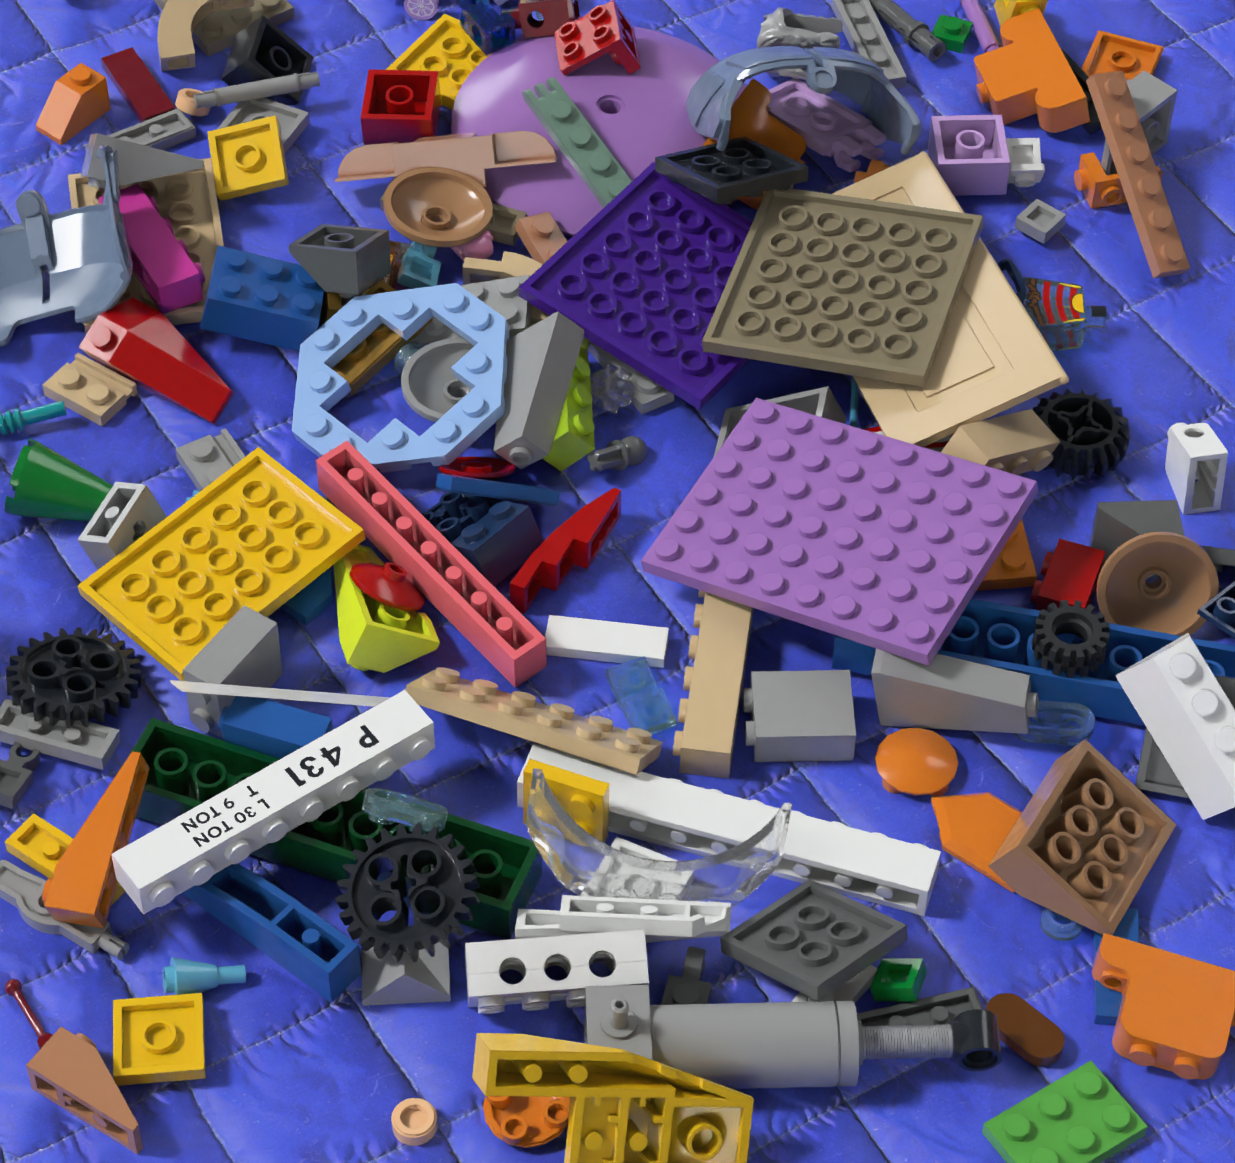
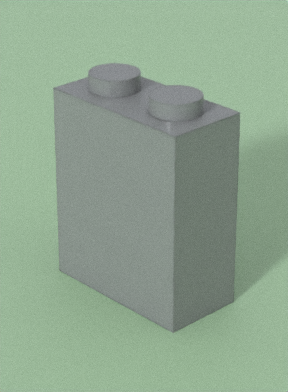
(239, 654)
(800, 716)

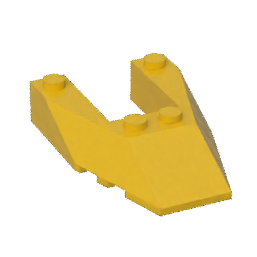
(619, 1101)

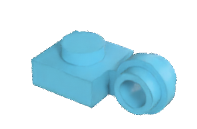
(418, 267)

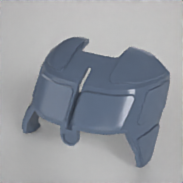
(826, 71)
(80, 246)

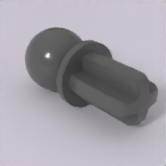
(618, 454)

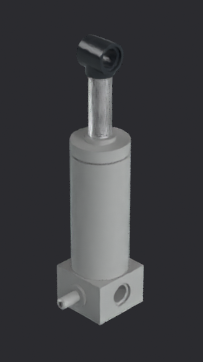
(776, 1040)

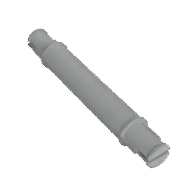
(256, 90)

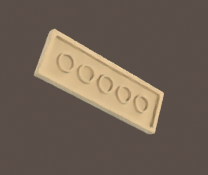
(543, 724)

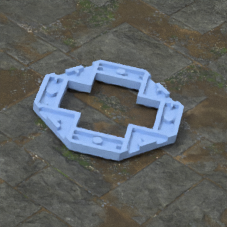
(404, 313)

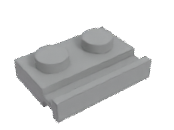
(209, 457)

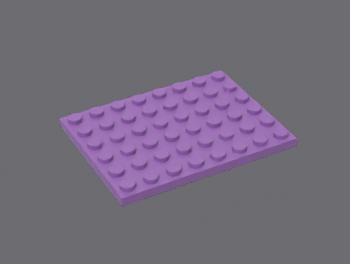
(841, 529)

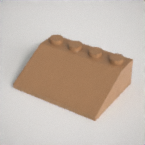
(1083, 841)

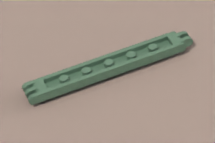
(577, 140)

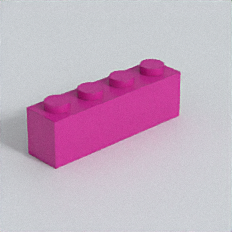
(156, 255)

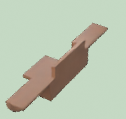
(456, 152)

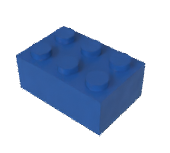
(261, 299)

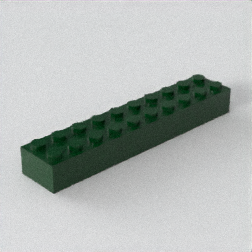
(196, 767)

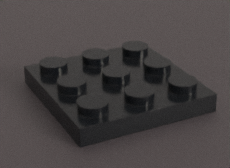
(739, 171)

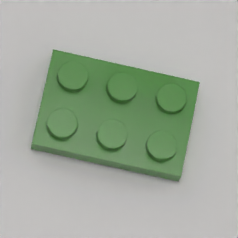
(1067, 1122)

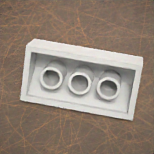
(1188, 721)

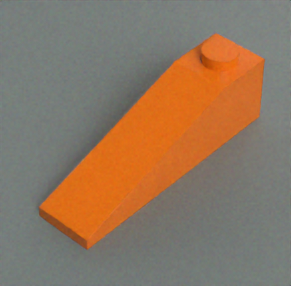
(85, 873)

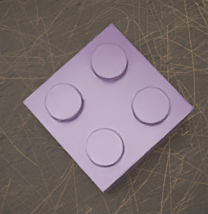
(970, 153)

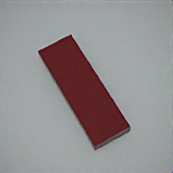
(136, 84)

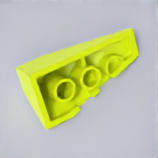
(372, 632)

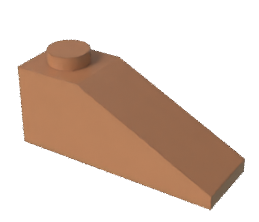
(77, 1079)

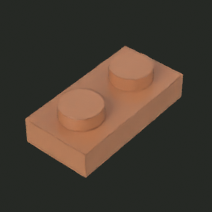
(540, 236)

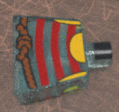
(1061, 312)

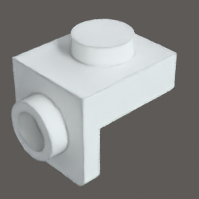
(1025, 161)

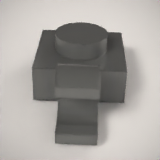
(689, 987)

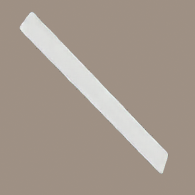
(274, 693)

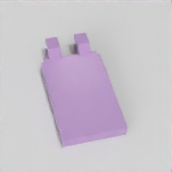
(826, 124)

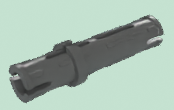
(914, 32)

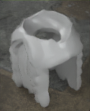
(798, 30)

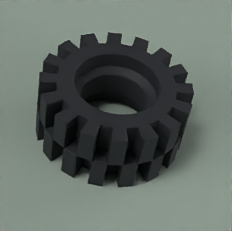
(1071, 621)

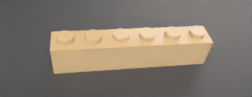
(714, 686)

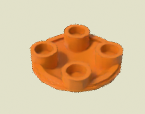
(916, 762)
(526, 1119)

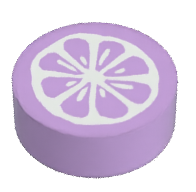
(421, 8)

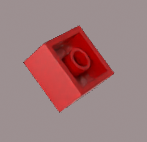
(400, 106)

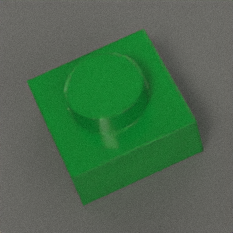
(953, 32)
(898, 979)

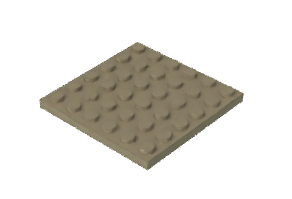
(844, 285)

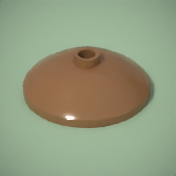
(437, 207)
(1172, 601)

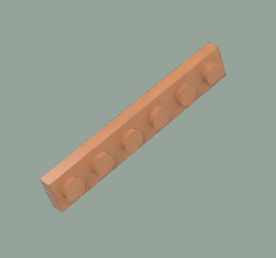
(1138, 174)

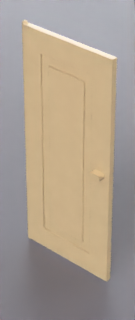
(990, 345)

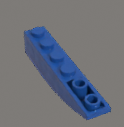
(281, 929)

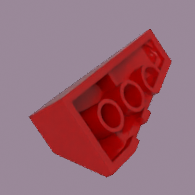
(155, 355)

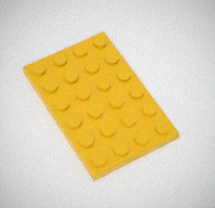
(236, 543)

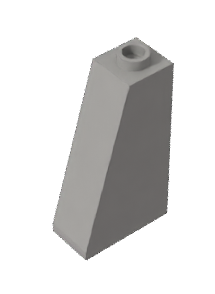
(536, 388)
(951, 695)

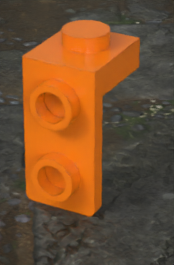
(1097, 187)

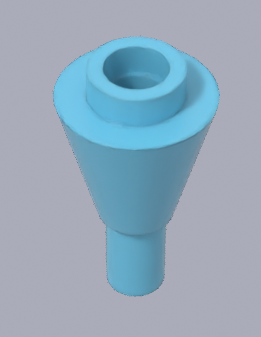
(196, 977)

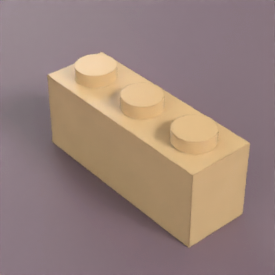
(1006, 443)

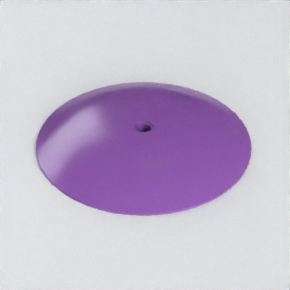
(631, 113)

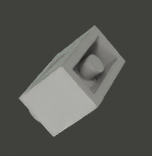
(120, 521)

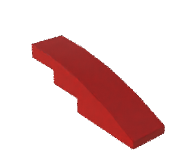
(571, 543)

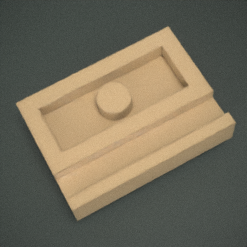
(90, 389)

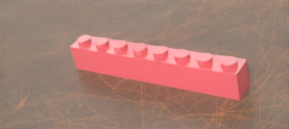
(432, 564)

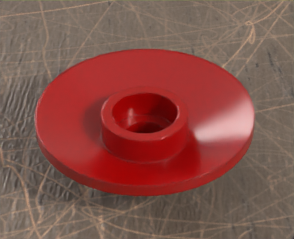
(479, 468)
(387, 585)

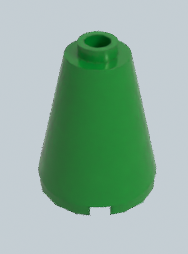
(53, 486)

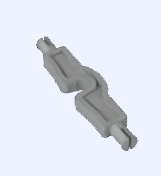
(26, 892)

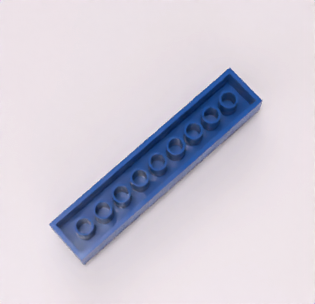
(1003, 639)

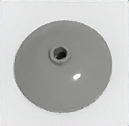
(429, 380)

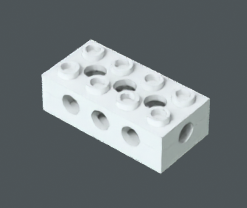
(485, 961)

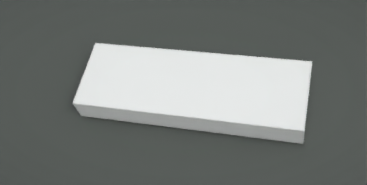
(605, 640)

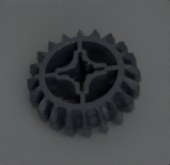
(1089, 431)

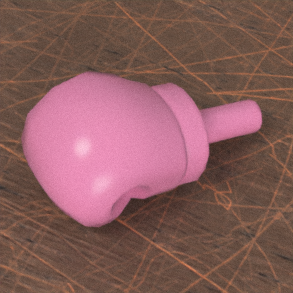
(479, 248)

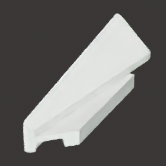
(660, 918)

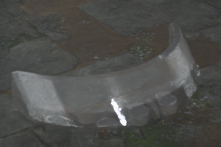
(602, 871)

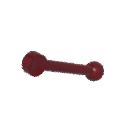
(13, 988)

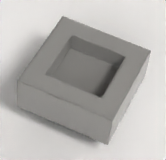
(1040, 221)

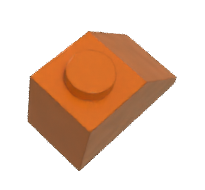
(74, 104)

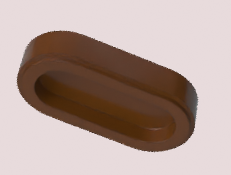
(1026, 1030)

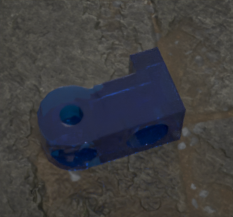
(486, 27)

